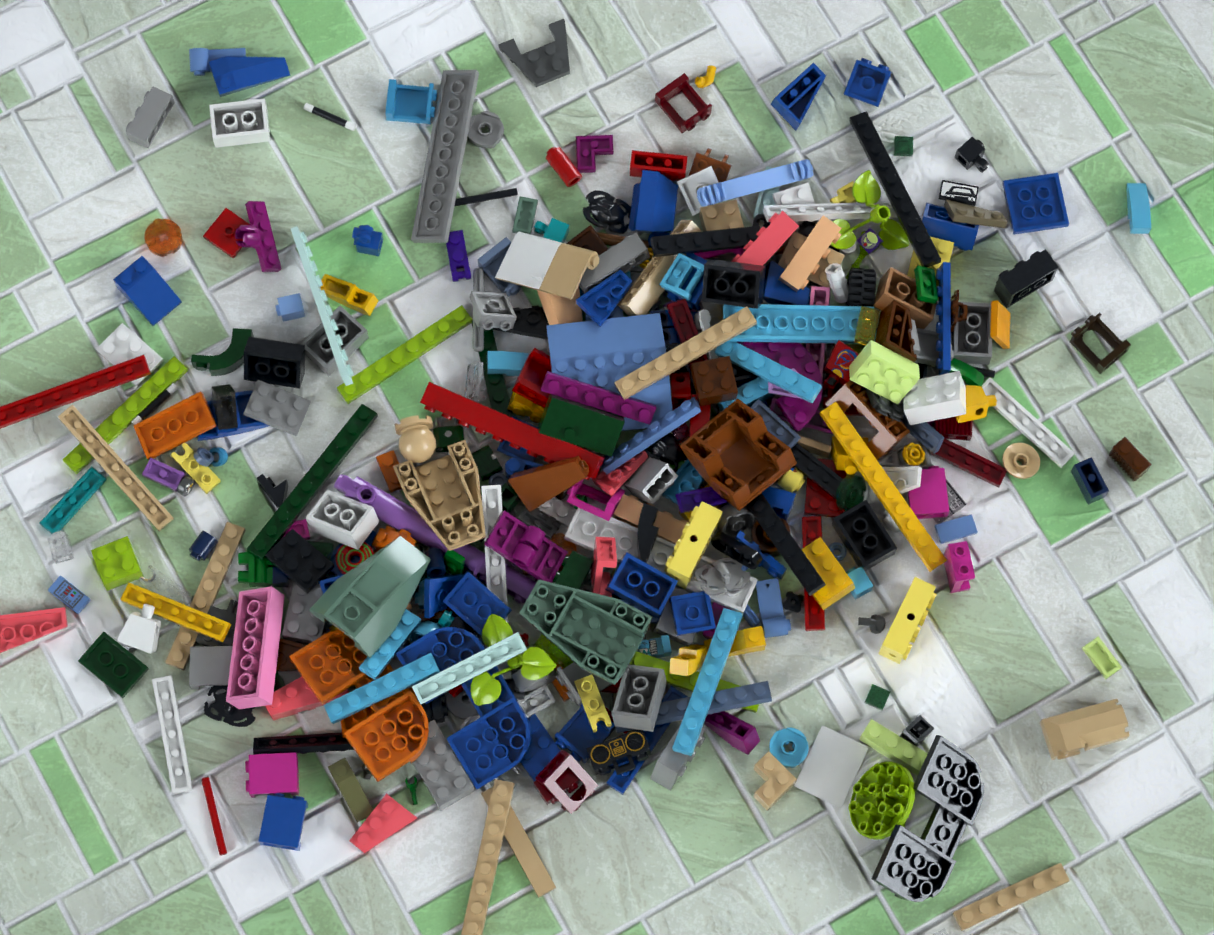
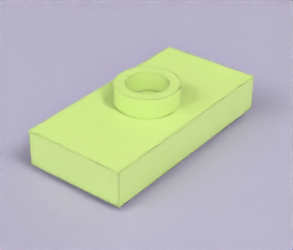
(1101, 657)

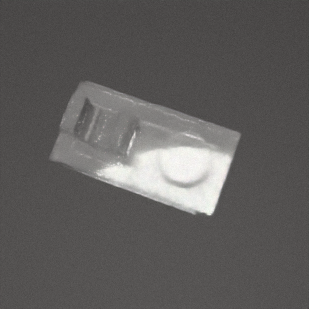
(474, 376)

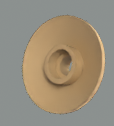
(1026, 455)

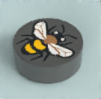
(186, 486)

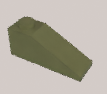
(350, 789)

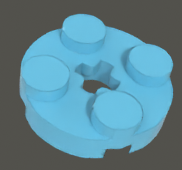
(787, 736)

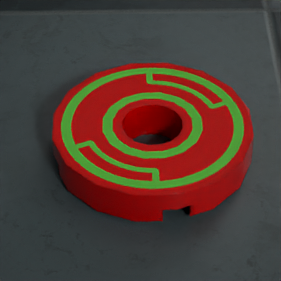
(345, 553)

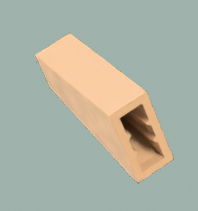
(560, 309)

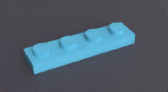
(377, 663)

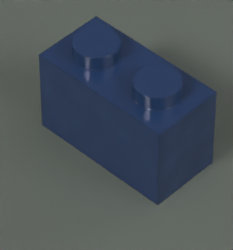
(1089, 480)

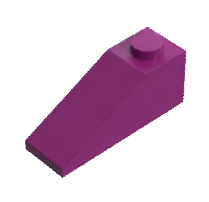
(733, 731)

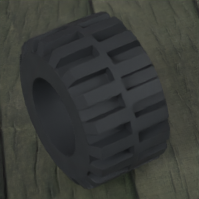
(861, 287)

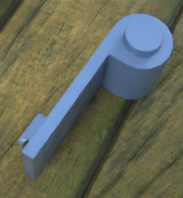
(201, 56)
(771, 609)

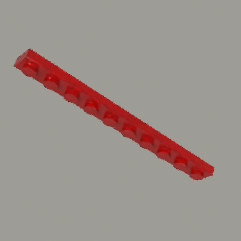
(73, 391)

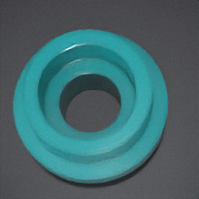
(446, 619)

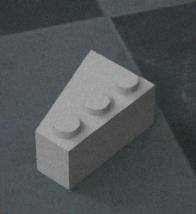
(672, 763)

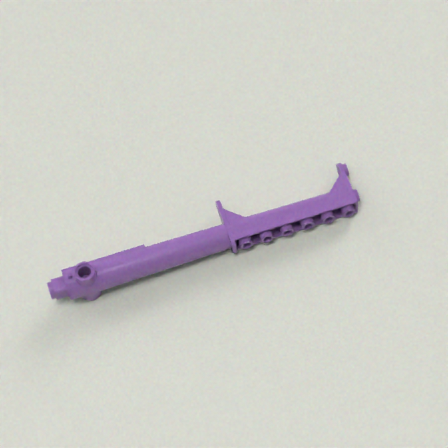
(404, 517)

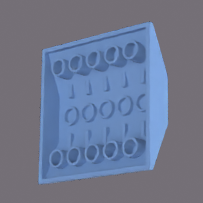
(610, 353)

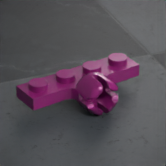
(259, 236)

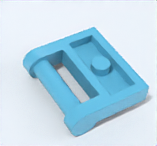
(679, 273)

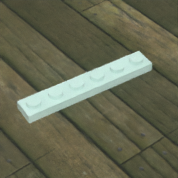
(469, 668)

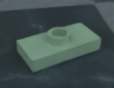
(525, 215)

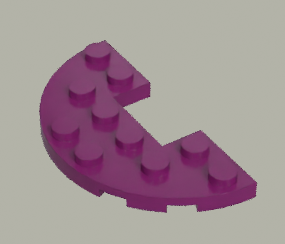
(796, 356)

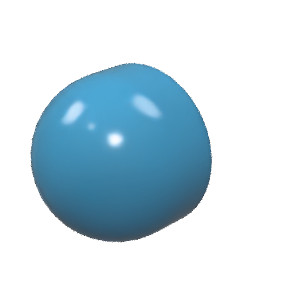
(223, 456)

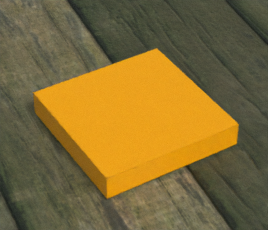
(1000, 324)

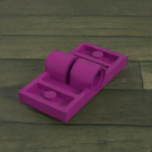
(525, 547)

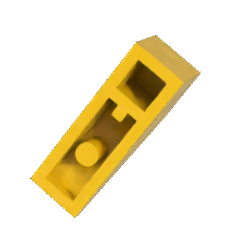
(746, 641)

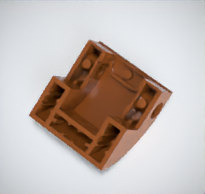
(738, 454)

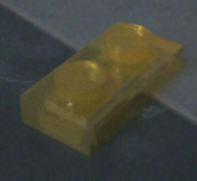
(866, 325)

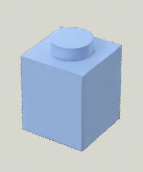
(290, 307)

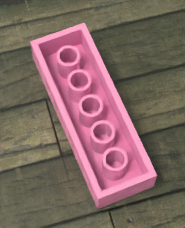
(255, 648)

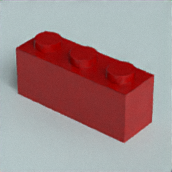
(669, 165)

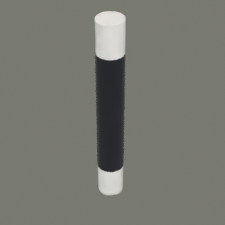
(331, 117)
(156, 403)

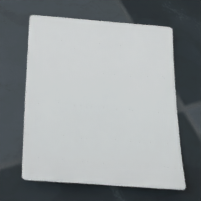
(831, 766)

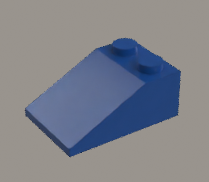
(147, 290)

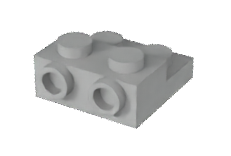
(492, 310)

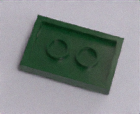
(113, 664)

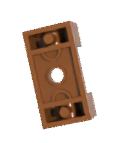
(890, 430)

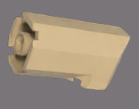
(1084, 729)

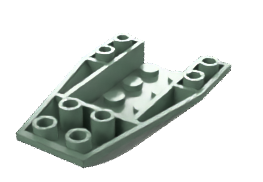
(373, 595)
(587, 627)

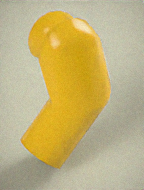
(706, 80)

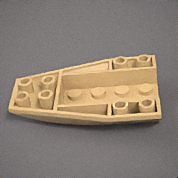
(446, 495)

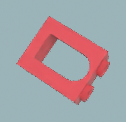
(603, 556)

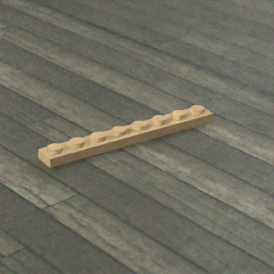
(685, 353)
(115, 467)
(207, 591)
(488, 858)

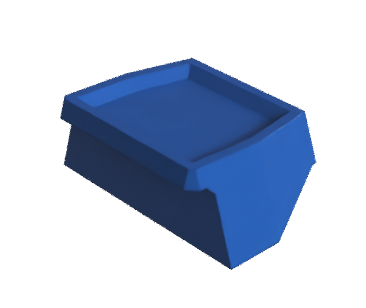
(653, 204)

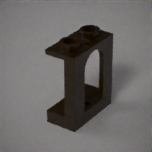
(1095, 323)

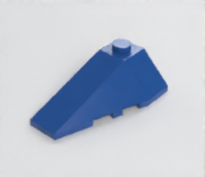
(241, 73)

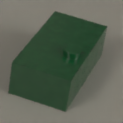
(581, 425)

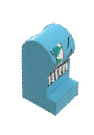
(656, 647)

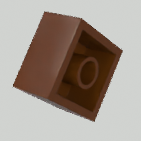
(714, 381)

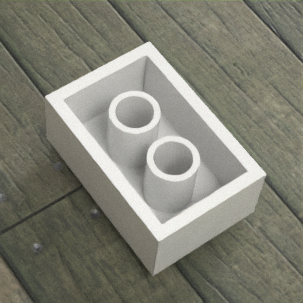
(239, 123)
(936, 398)
(342, 519)

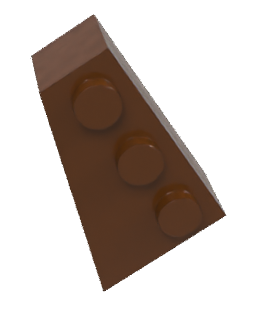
(895, 330)

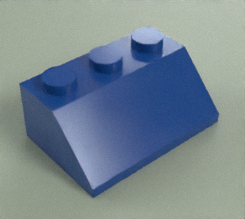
(942, 227)

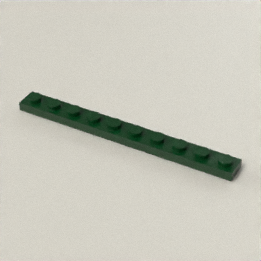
(312, 482)

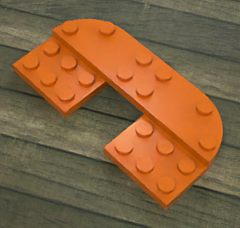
(399, 723)

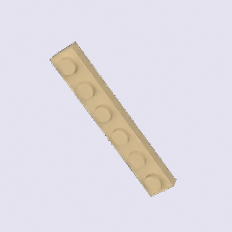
(1011, 896)

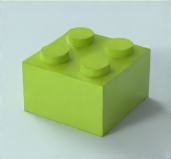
(117, 563)

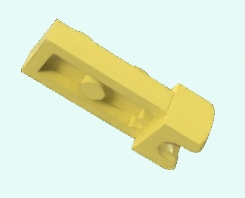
(203, 476)
(592, 702)

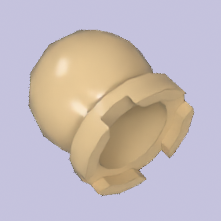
(416, 439)

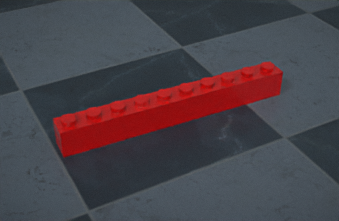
(505, 428)

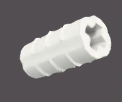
(837, 282)

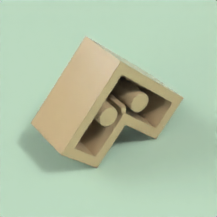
(777, 780)

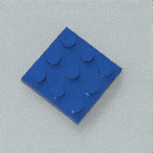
(1035, 203)

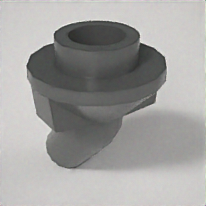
(875, 623)

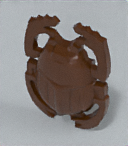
(955, 308)

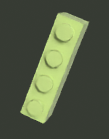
(893, 747)

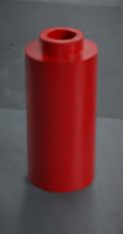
(563, 166)

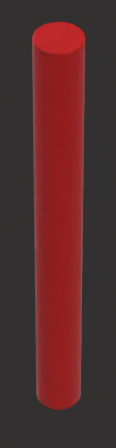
(214, 816)

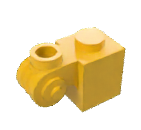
(523, 406)

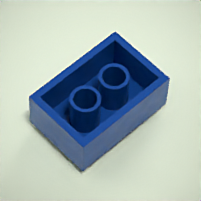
(641, 585)

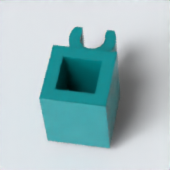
(554, 231)

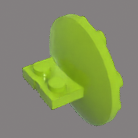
(882, 800)

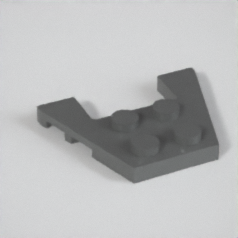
(545, 62)

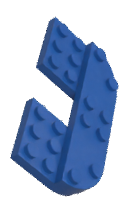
(503, 730)

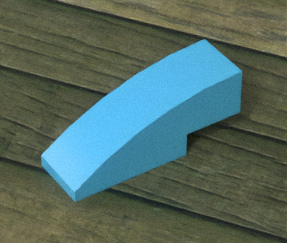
(1138, 208)
(505, 362)

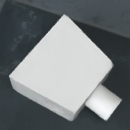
(141, 630)

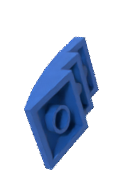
(244, 423)

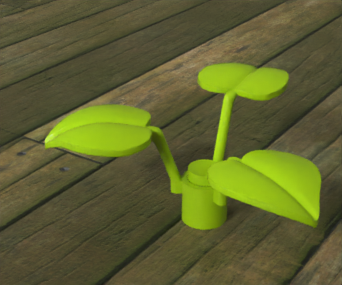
(867, 190)
(533, 663)

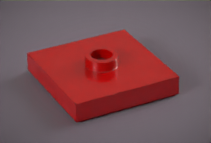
(223, 232)

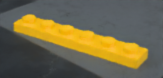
(176, 612)

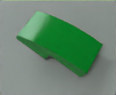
(968, 373)

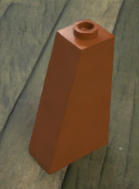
(546, 481)

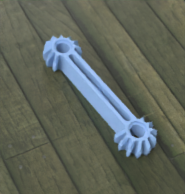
(755, 182)

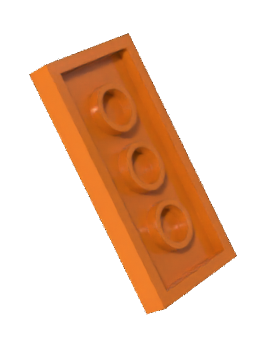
(175, 425)

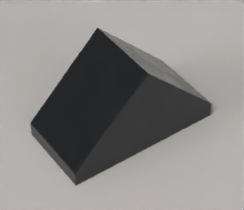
(917, 731)

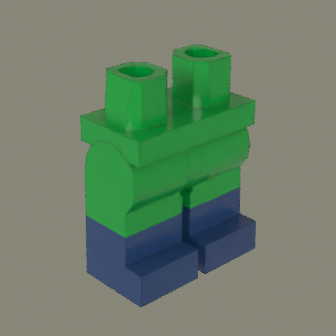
(260, 572)

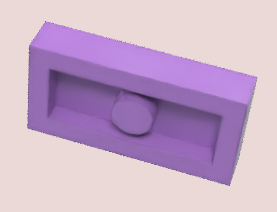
(163, 474)

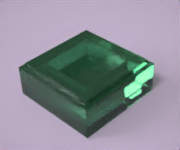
(903, 146)
(877, 697)

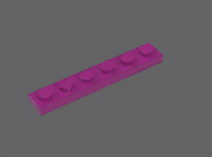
(598, 397)

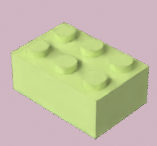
(884, 372)

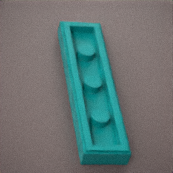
(73, 501)

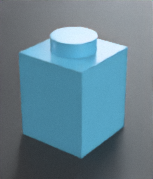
(861, 582)

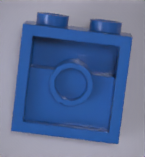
(868, 82)

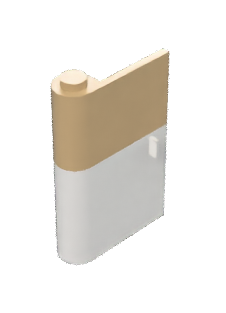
(546, 264)

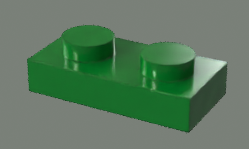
(926, 284)

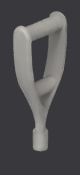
(896, 460)

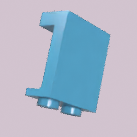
(410, 103)

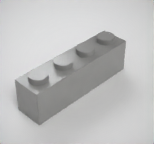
(618, 257)

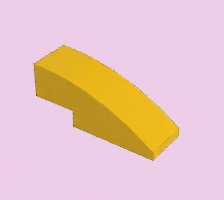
(349, 295)
(688, 660)

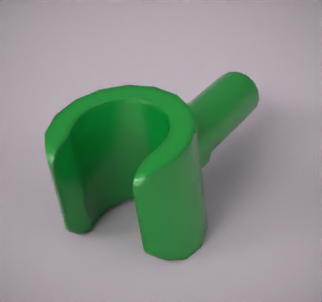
(412, 787)

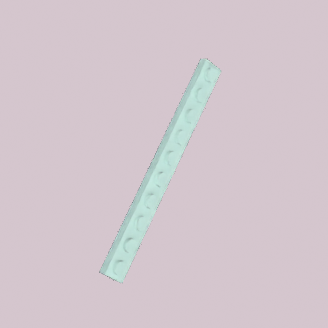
(324, 310)

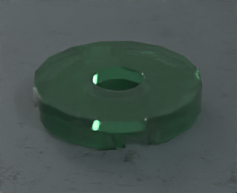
(844, 498)

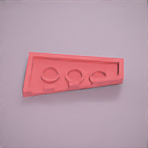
(28, 626)

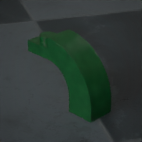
(229, 359)

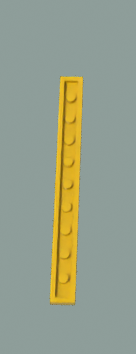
(883, 486)

